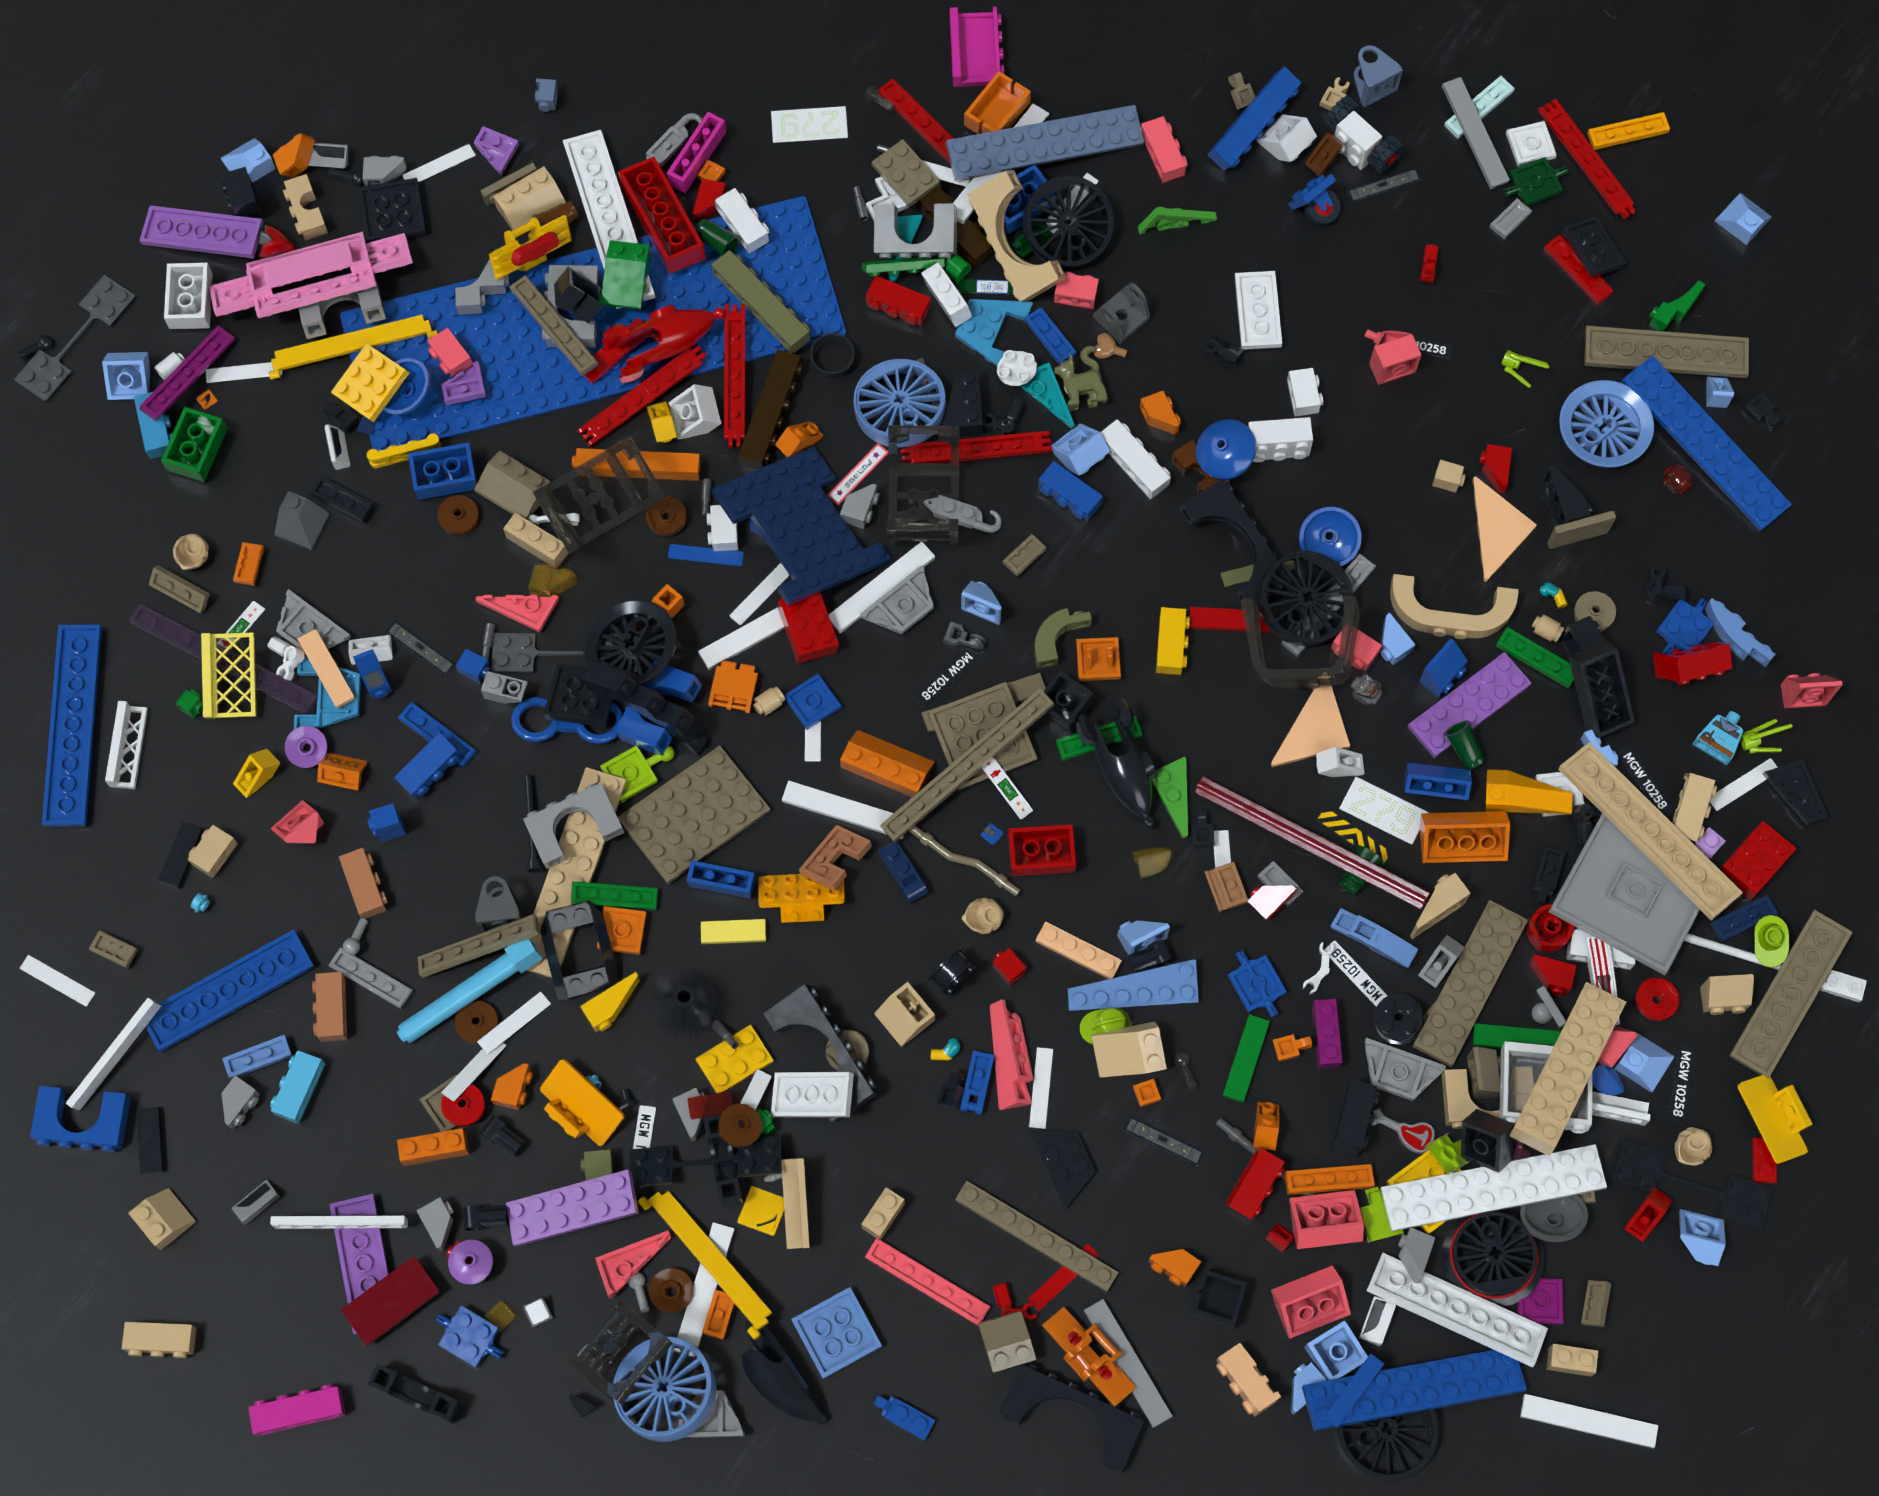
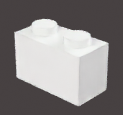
(1304, 391)
(723, 531)

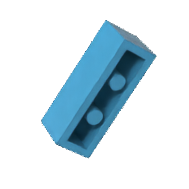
(154, 434)

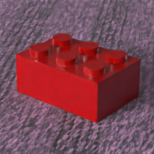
(808, 628)
(1041, 850)
(1757, 859)

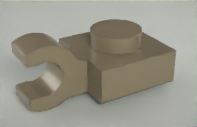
(1242, 94)

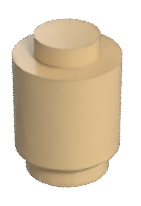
(1547, 628)
(768, 701)

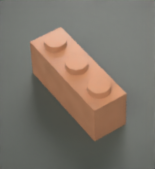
(363, 883)
(330, 1006)

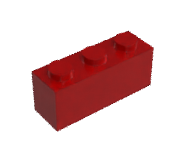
(898, 301)
(1255, 1183)

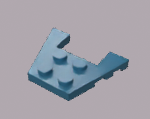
(986, 321)
(326, 711)

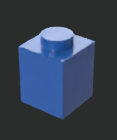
(473, 666)

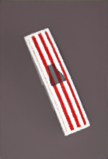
(1601, 966)

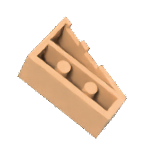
(1247, 1380)

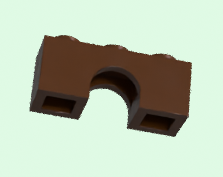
(1186, 461)

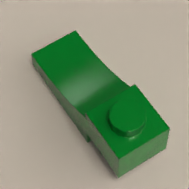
(1676, 309)

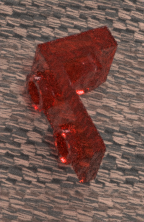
(709, 1104)

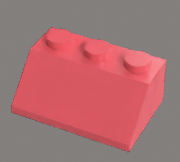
(1326, 1219)
(1311, 1301)

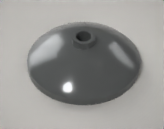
(1555, 1219)

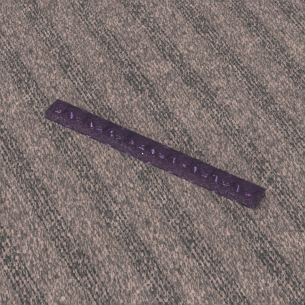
(191, 643)

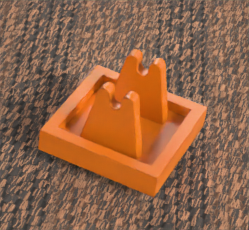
(1098, 659)

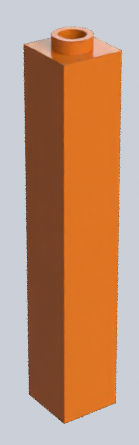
(662, 464)

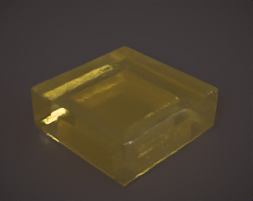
(500, 1315)

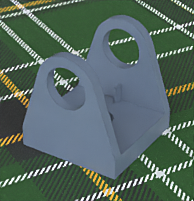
(1379, 77)

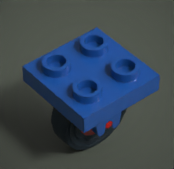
(1319, 203)

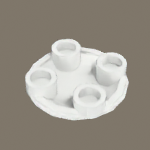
(1016, 367)

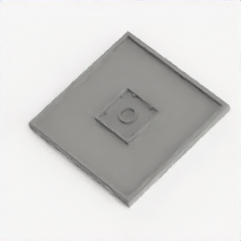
(1625, 899)

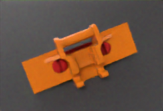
(1085, 1361)

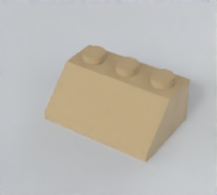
(528, 197)

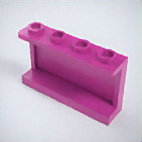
(975, 47)

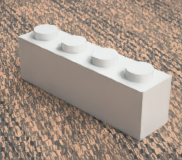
(1135, 460)

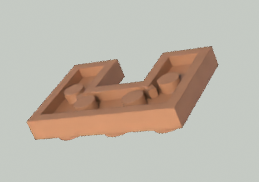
(820, 865)

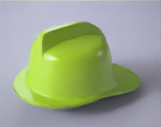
(1771, 941)
(1103, 1021)

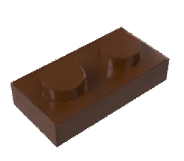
(1324, 153)

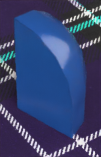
(1607, 1080)

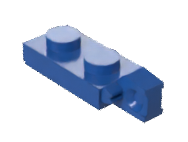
(905, 1417)

